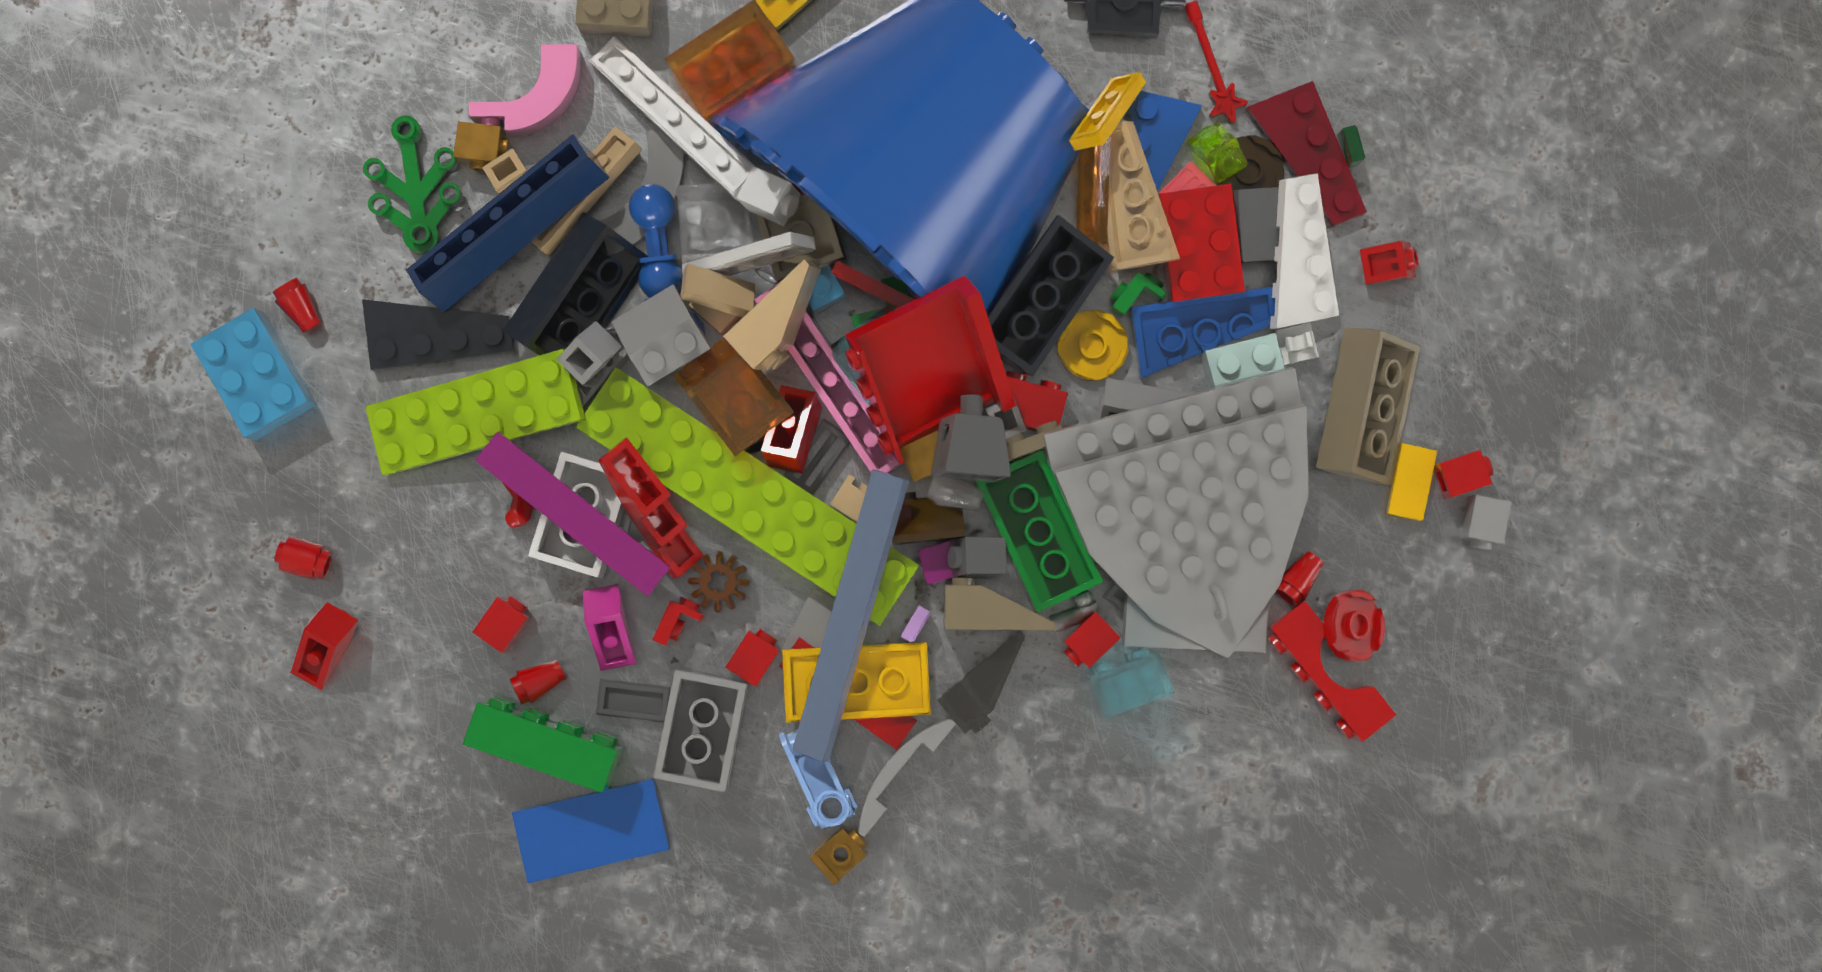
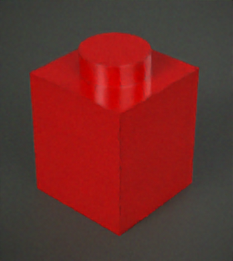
(1463, 474)
(503, 623)
(1090, 641)
(754, 656)

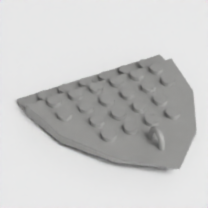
(1192, 501)

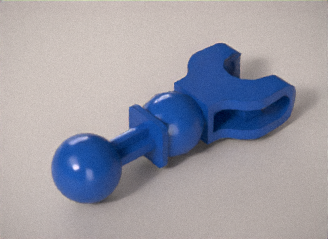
(653, 209)

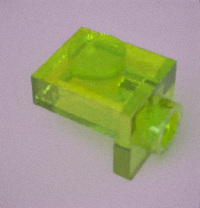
(1219, 151)

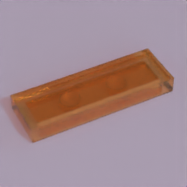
(1093, 192)

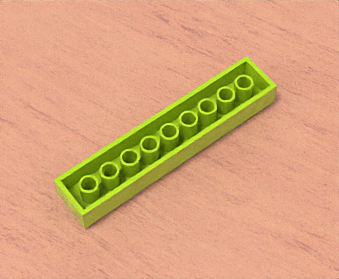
(736, 488)

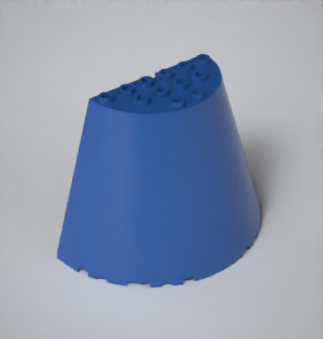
(924, 140)

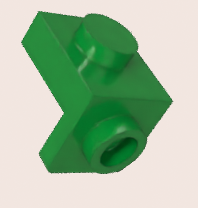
(1126, 294)

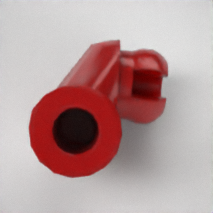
(519, 511)

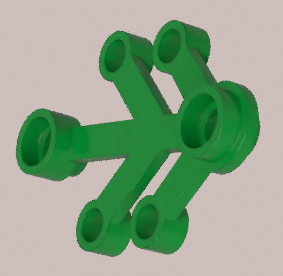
(414, 190)

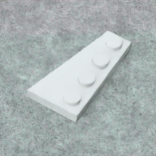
(1304, 265)

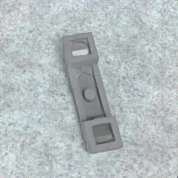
(930, 737)

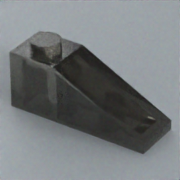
(978, 691)

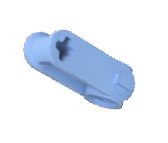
(818, 782)

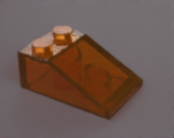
(732, 396)

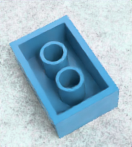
(253, 374)

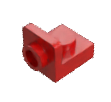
(1389, 262)
(671, 625)

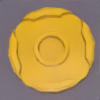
(1093, 345)

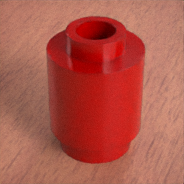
(303, 558)

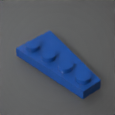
(1161, 128)
(1182, 329)

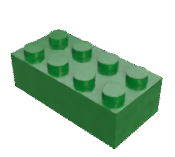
(1039, 533)
(543, 745)

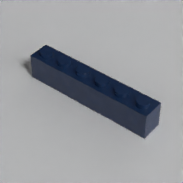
(507, 223)

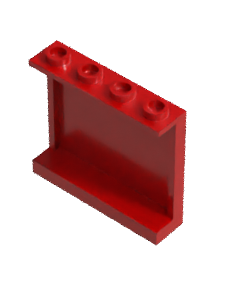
(924, 360)

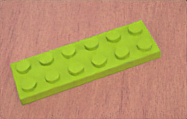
(470, 411)

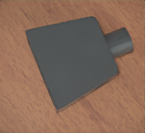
(971, 445)

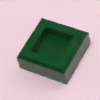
(1351, 145)

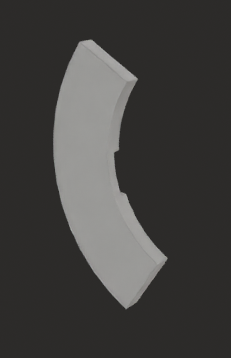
(664, 168)

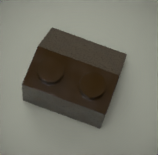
(926, 522)

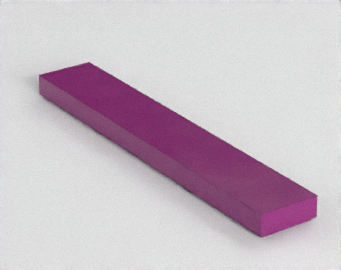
(572, 514)

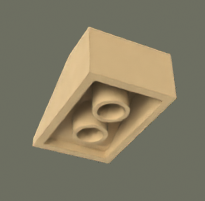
(773, 323)

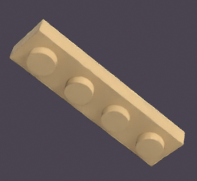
(614, 155)

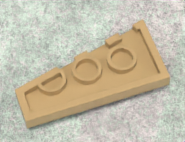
(1135, 214)

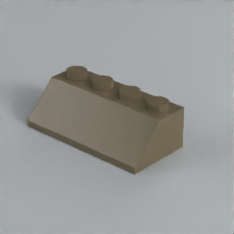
(1368, 405)

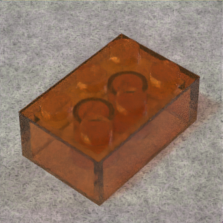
(730, 61)

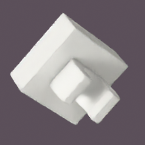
(1297, 343)

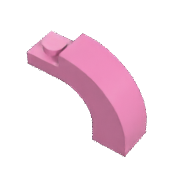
(545, 102)

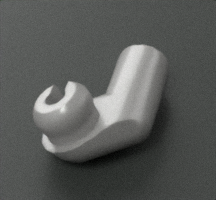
(1073, 616)

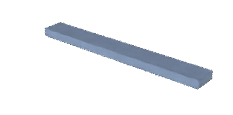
(850, 615)

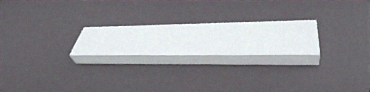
(672, 115)

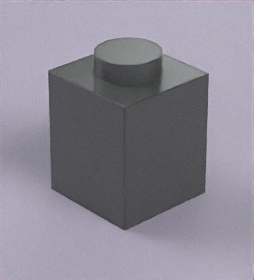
(977, 557)

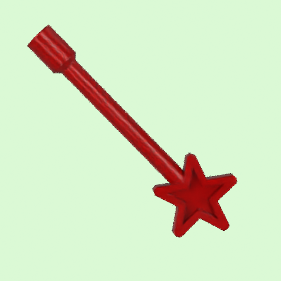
(1223, 98)

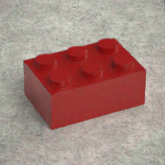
(1206, 242)

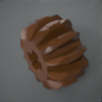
(730, 585)

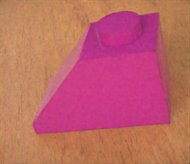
(608, 627)

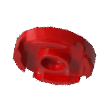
(1354, 625)

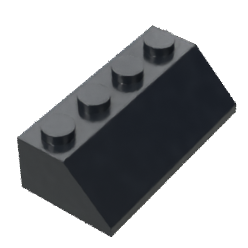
(576, 288)
(1046, 295)

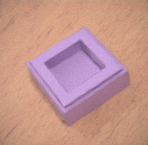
(915, 624)

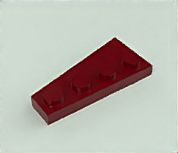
(1307, 143)

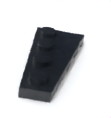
(425, 335)

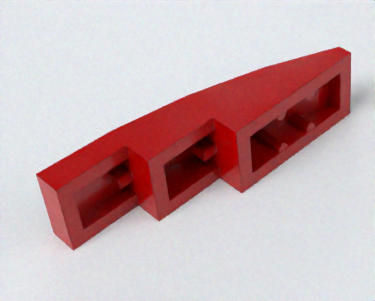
(648, 507)

